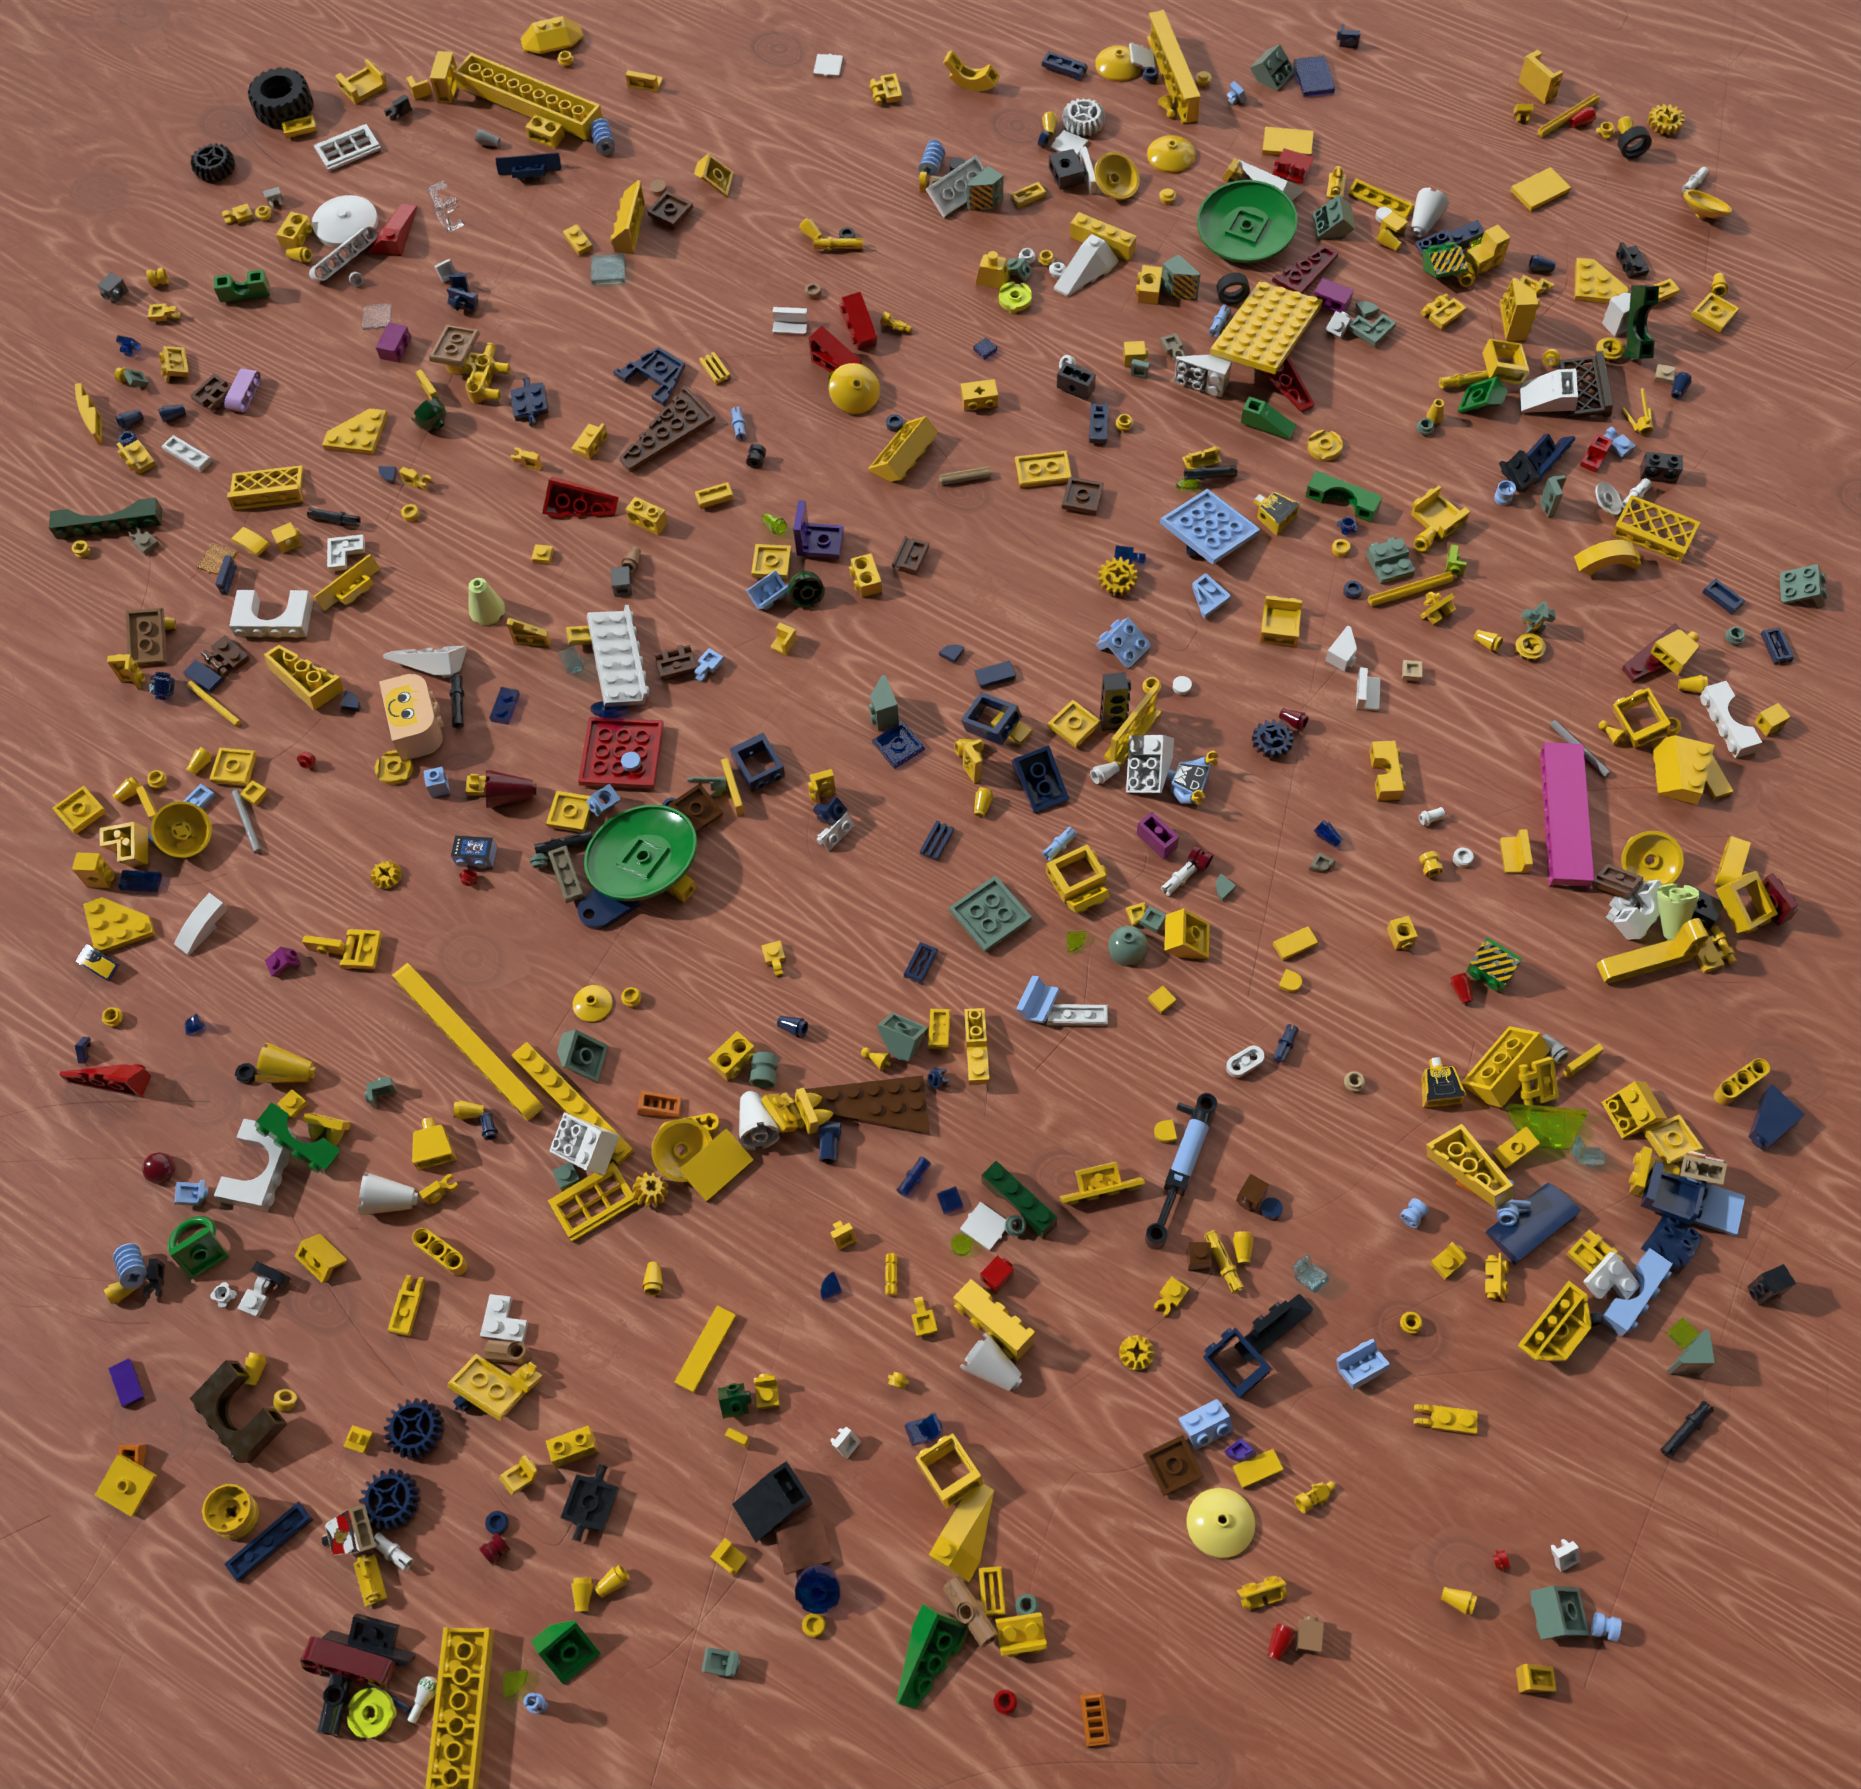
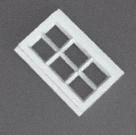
(344, 137)

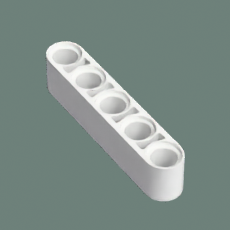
(336, 256)

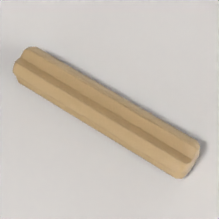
(966, 475)

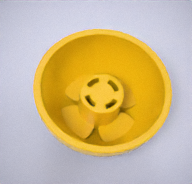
(185, 820)

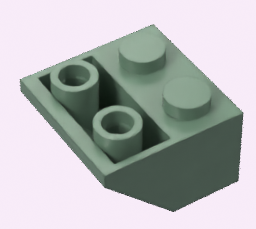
(1273, 68)
(1334, 219)

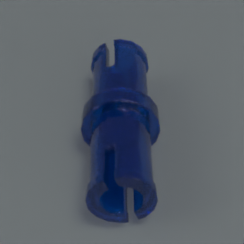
(913, 1177)

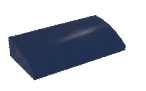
(1547, 1215)

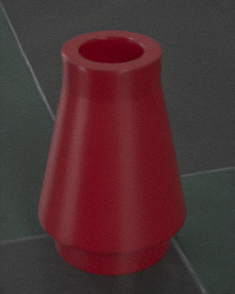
(1294, 718)

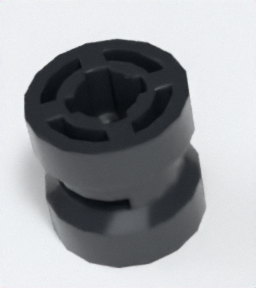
(756, 455)

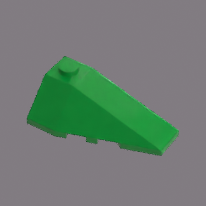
(931, 1645)

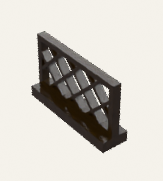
(1601, 381)

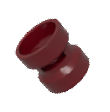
(1200, 858)
(494, 1549)

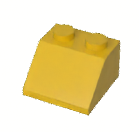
(1186, 935)

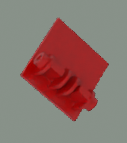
(1292, 165)

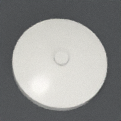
(342, 218)

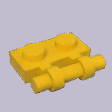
(890, 87)
(1446, 314)
(1709, 958)
(1544, 1081)
(783, 1112)
(1586, 1256)

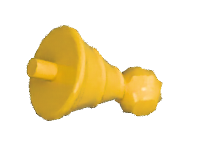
(1165, 102)
(1614, 734)
(879, 1059)

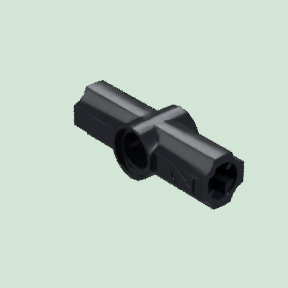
(333, 1711)

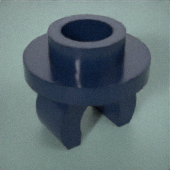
(935, 1077)

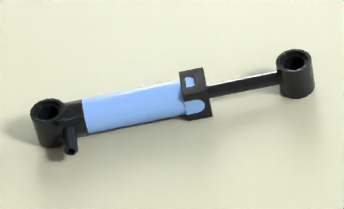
(1184, 1162)

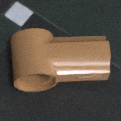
(506, 1351)

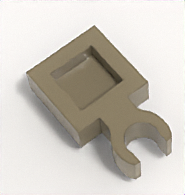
(1173, 345)
(144, 541)

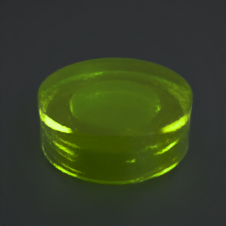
(961, 1244)

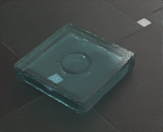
(608, 269)

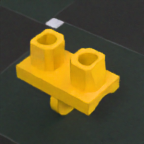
(1433, 600)

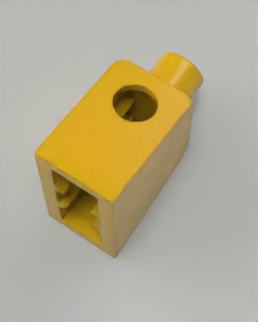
(993, 271)
(1676, 649)
(431, 1145)

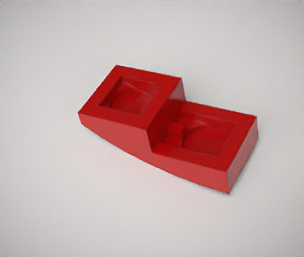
(1596, 453)

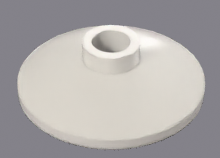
(1608, 498)

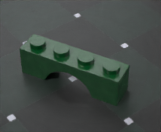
(1639, 342)
(1032, 1210)

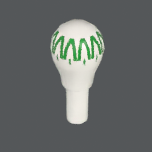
(425, 1692)

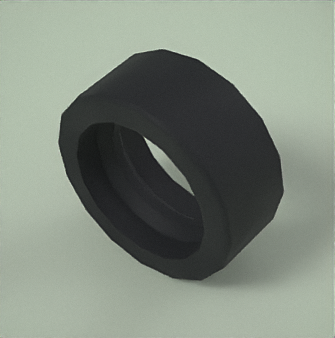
(1631, 135)
(1229, 280)

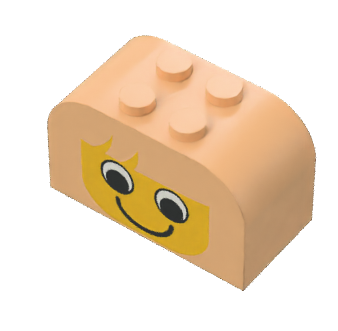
(412, 716)

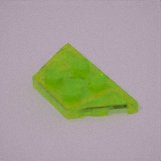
(1550, 1125)

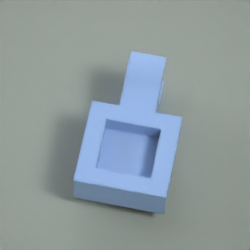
(1620, 445)
(708, 662)

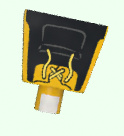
(1276, 511)
(1441, 1085)

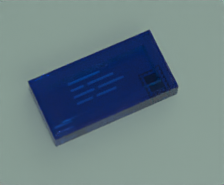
(140, 880)

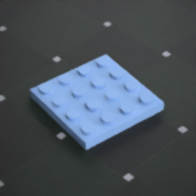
(1209, 526)

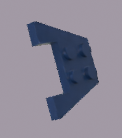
(660, 368)

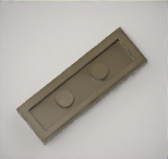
(566, 874)

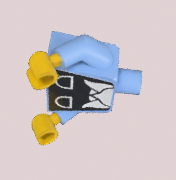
(1191, 779)

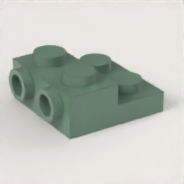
(1390, 560)

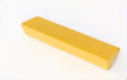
(1381, 198)

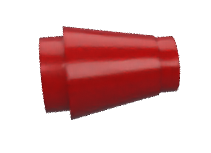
(1584, 117)
(1462, 987)
(1280, 1641)

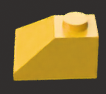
(714, 174)

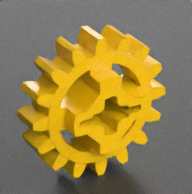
(1666, 119)
(1126, 574)

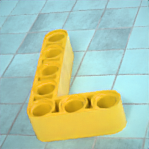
(1678, 950)

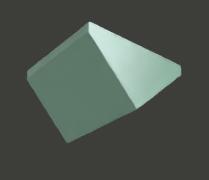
(1696, 1357)

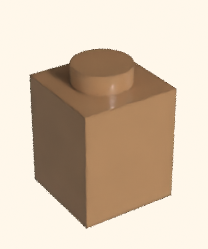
(1309, 1635)

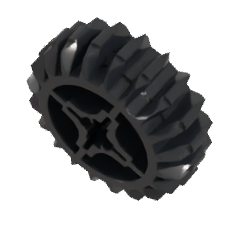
(212, 162)

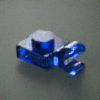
(1128, 553)

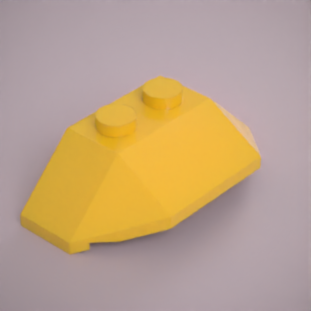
(551, 35)
(1559, 1327)

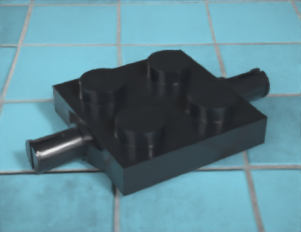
(590, 1503)

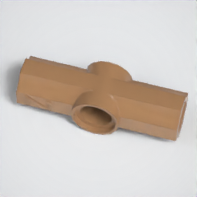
(977, 1621)

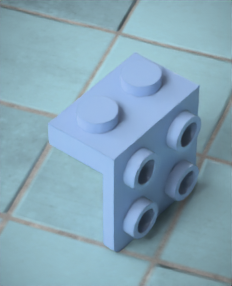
(1124, 641)

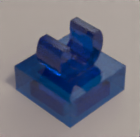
(127, 345)

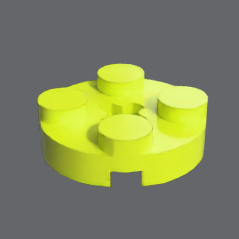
(1011, 304)
(358, 1712)

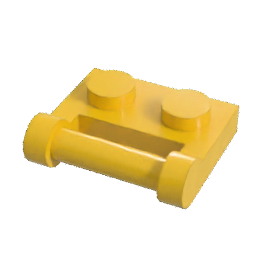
(366, 951)

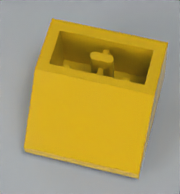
(1633, 1109)

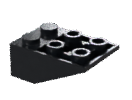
(772, 1502)

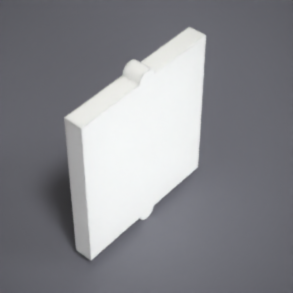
(1141, 56)
(828, 65)
(1068, 141)
(984, 1226)

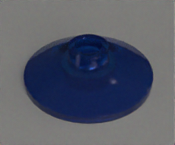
(608, 712)

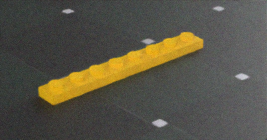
(565, 1095)

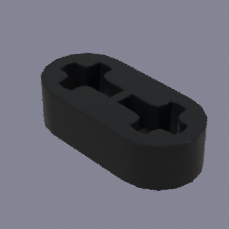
(270, 1274)

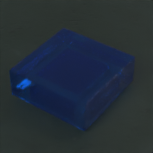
(985, 348)
(949, 1200)

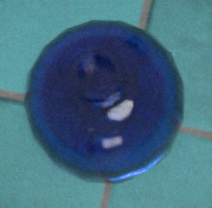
(818, 1589)

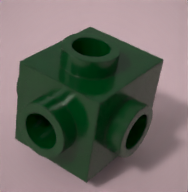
(734, 1400)

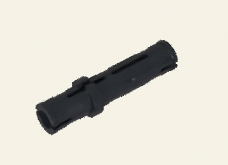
(1212, 472)
(340, 518)
(457, 694)
(569, 841)
(1688, 1428)

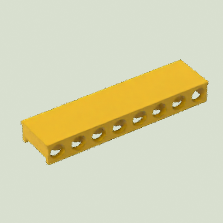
(1173, 68)
(460, 1708)

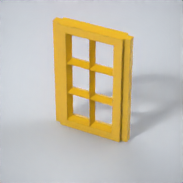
(600, 1218)

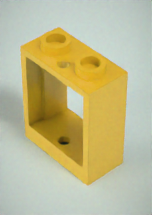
(443, 78)
(1506, 372)
(1649, 733)
(1066, 892)
(1735, 907)
(961, 1487)

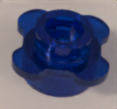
(1345, 522)

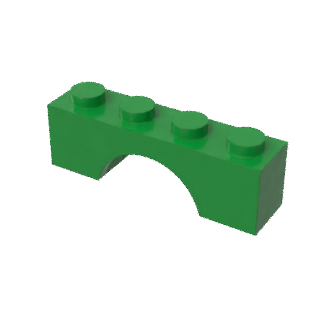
(1326, 487)
(317, 1154)

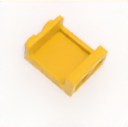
(1539, 79)
(363, 83)
(1437, 512)
(1281, 621)

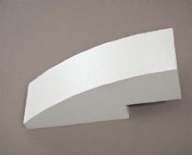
(200, 924)

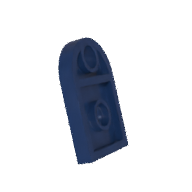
(605, 910)

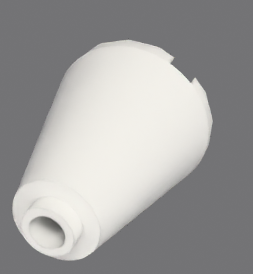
(1428, 210)
(756, 1123)
(384, 1195)
(992, 1364)

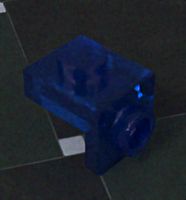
(924, 1430)

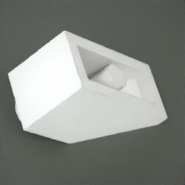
(1343, 650)

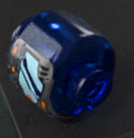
(162, 685)

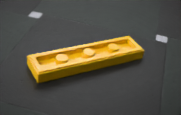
(705, 1349)

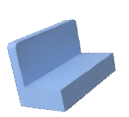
(1037, 1000)

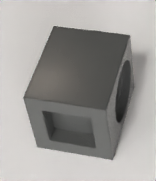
(112, 288)
(621, 581)

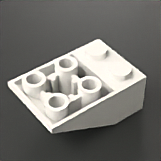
(1203, 373)
(1550, 392)
(1148, 762)
(584, 1144)

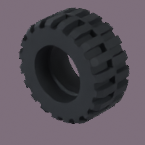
(266, 96)

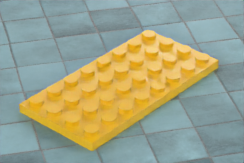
(1266, 327)

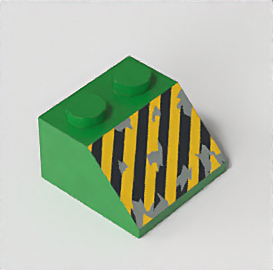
(1444, 260)
(1494, 965)

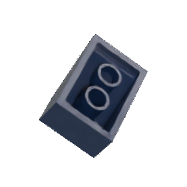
(1040, 778)

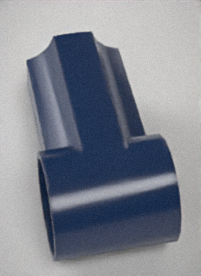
(829, 1136)

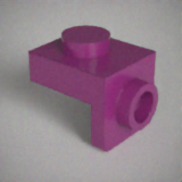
(281, 960)

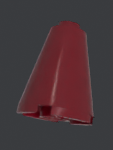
(507, 789)

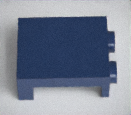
(1673, 1195)

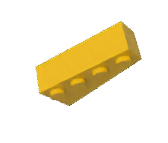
(994, 1319)

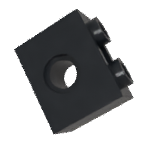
(1066, 169)

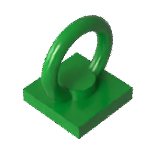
(198, 1251)

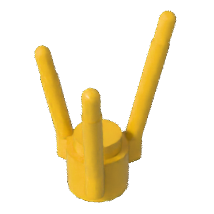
(1644, 423)

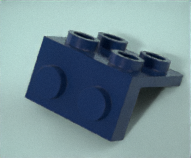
(1673, 1242)

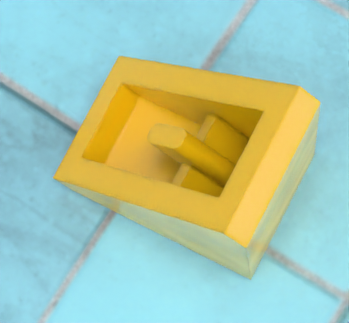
(1535, 1679)

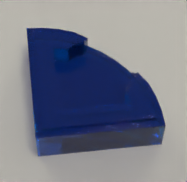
(193, 1024)
(830, 1286)

